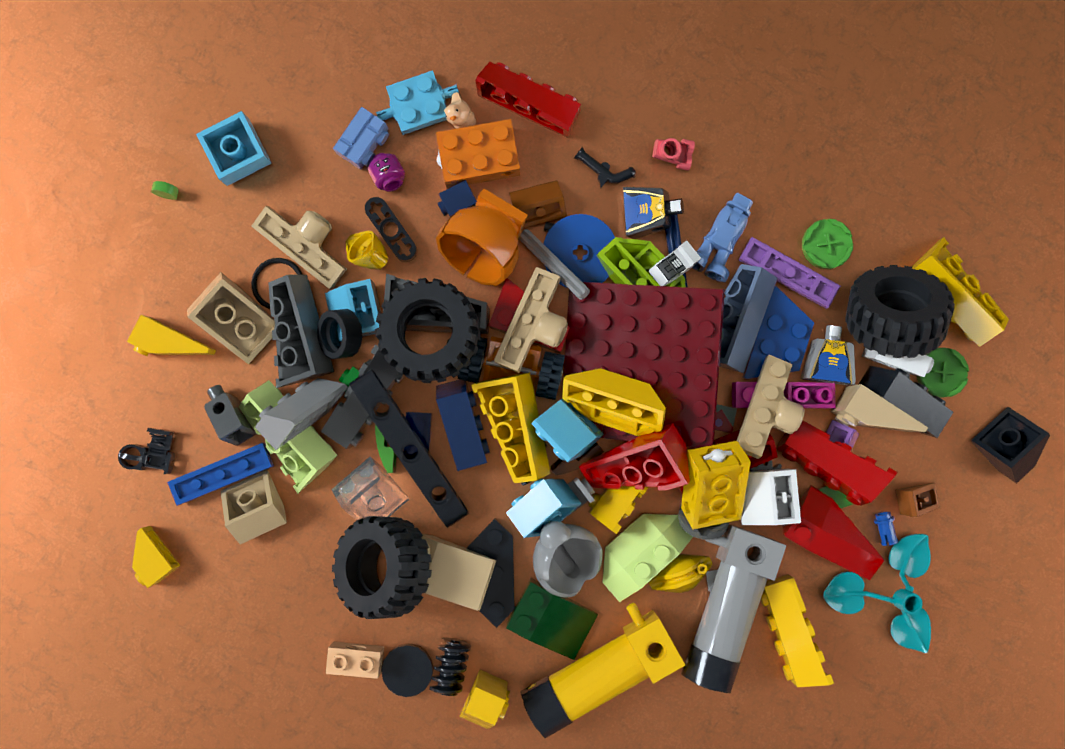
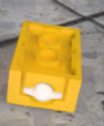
(715, 484)

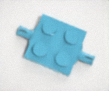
(417, 102)

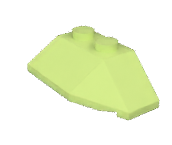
(642, 552)

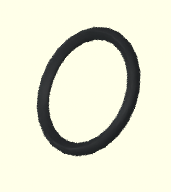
(261, 267)

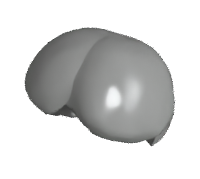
(566, 558)

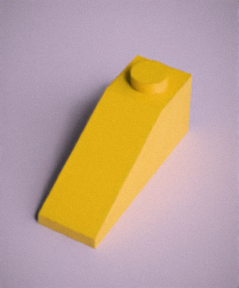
(159, 339)

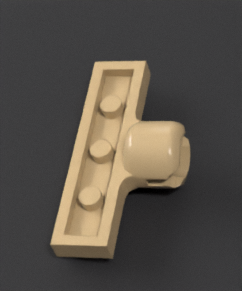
(302, 243)
(532, 322)
(769, 408)

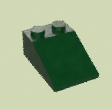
(551, 620)

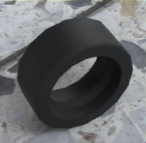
(328, 334)

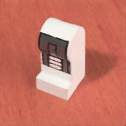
(675, 264)

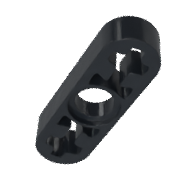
(396, 249)

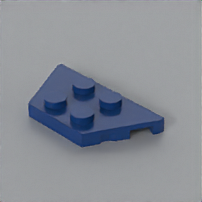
(781, 334)

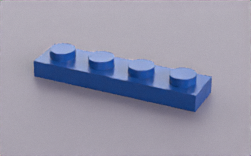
(220, 474)

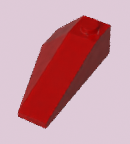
(643, 462)

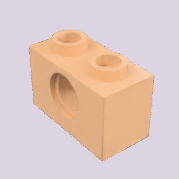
(355, 659)

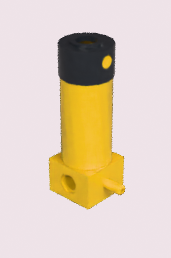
(602, 674)

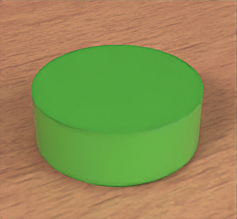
(165, 190)

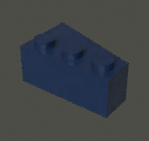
(462, 424)

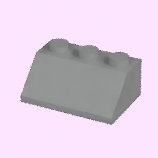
(298, 411)

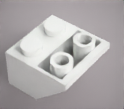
(771, 498)

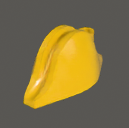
(366, 250)
(681, 574)

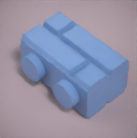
(362, 138)

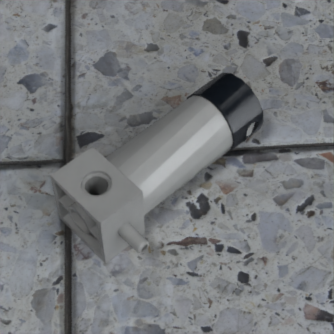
(731, 607)

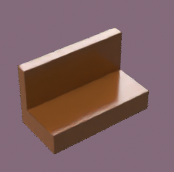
(540, 203)

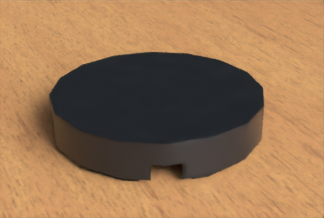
(407, 670)

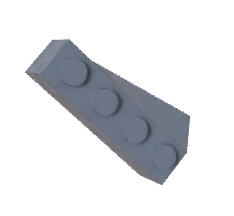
(743, 314)

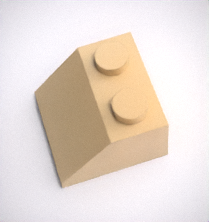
(252, 507)

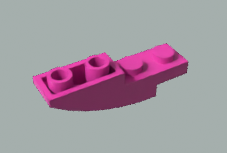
(803, 393)

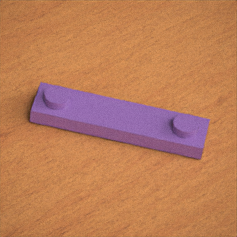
(790, 273)

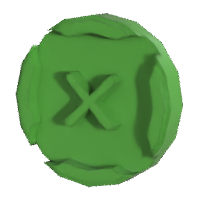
(827, 244)
(947, 374)

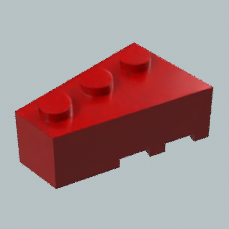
(505, 310)

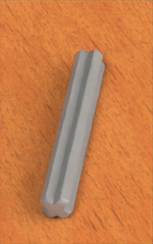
(554, 264)

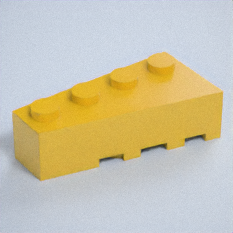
(511, 410)

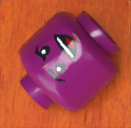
(386, 172)

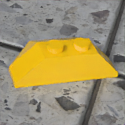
(615, 401)

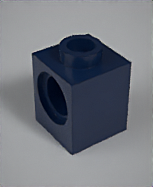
(456, 198)

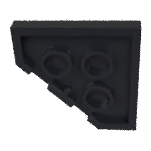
(497, 544)

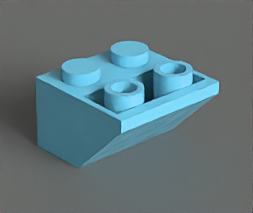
(359, 298)
(567, 430)

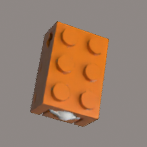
(478, 153)

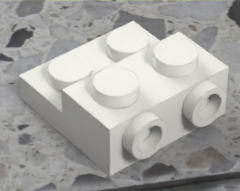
(914, 366)

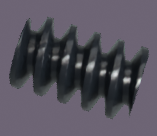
(451, 667)

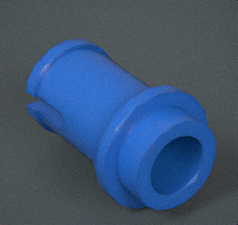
(886, 528)

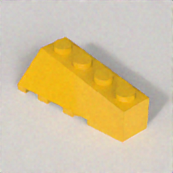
(973, 311)
(614, 505)
(794, 633)

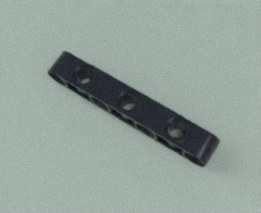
(400, 434)

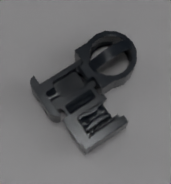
(155, 450)

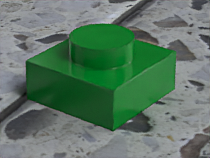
(349, 375)

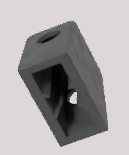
(227, 417)

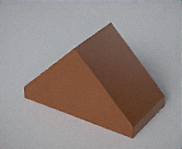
(917, 500)

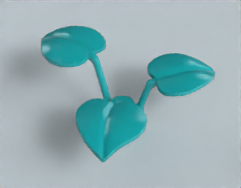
(913, 626)

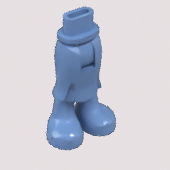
(723, 237)

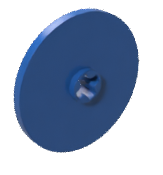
(575, 231)

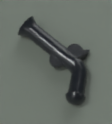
(603, 169)

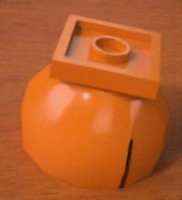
(488, 229)

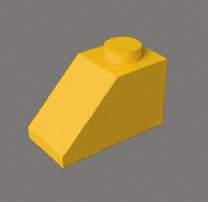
(151, 558)

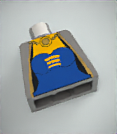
(830, 359)

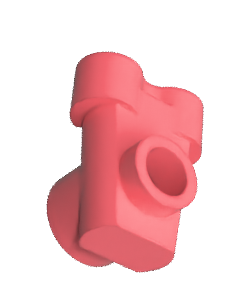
(679, 152)

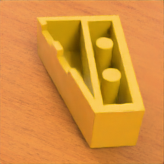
(486, 700)

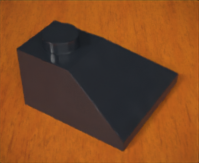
(1012, 444)

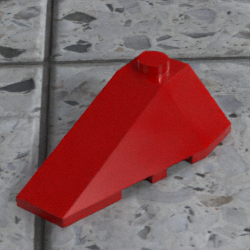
(832, 535)

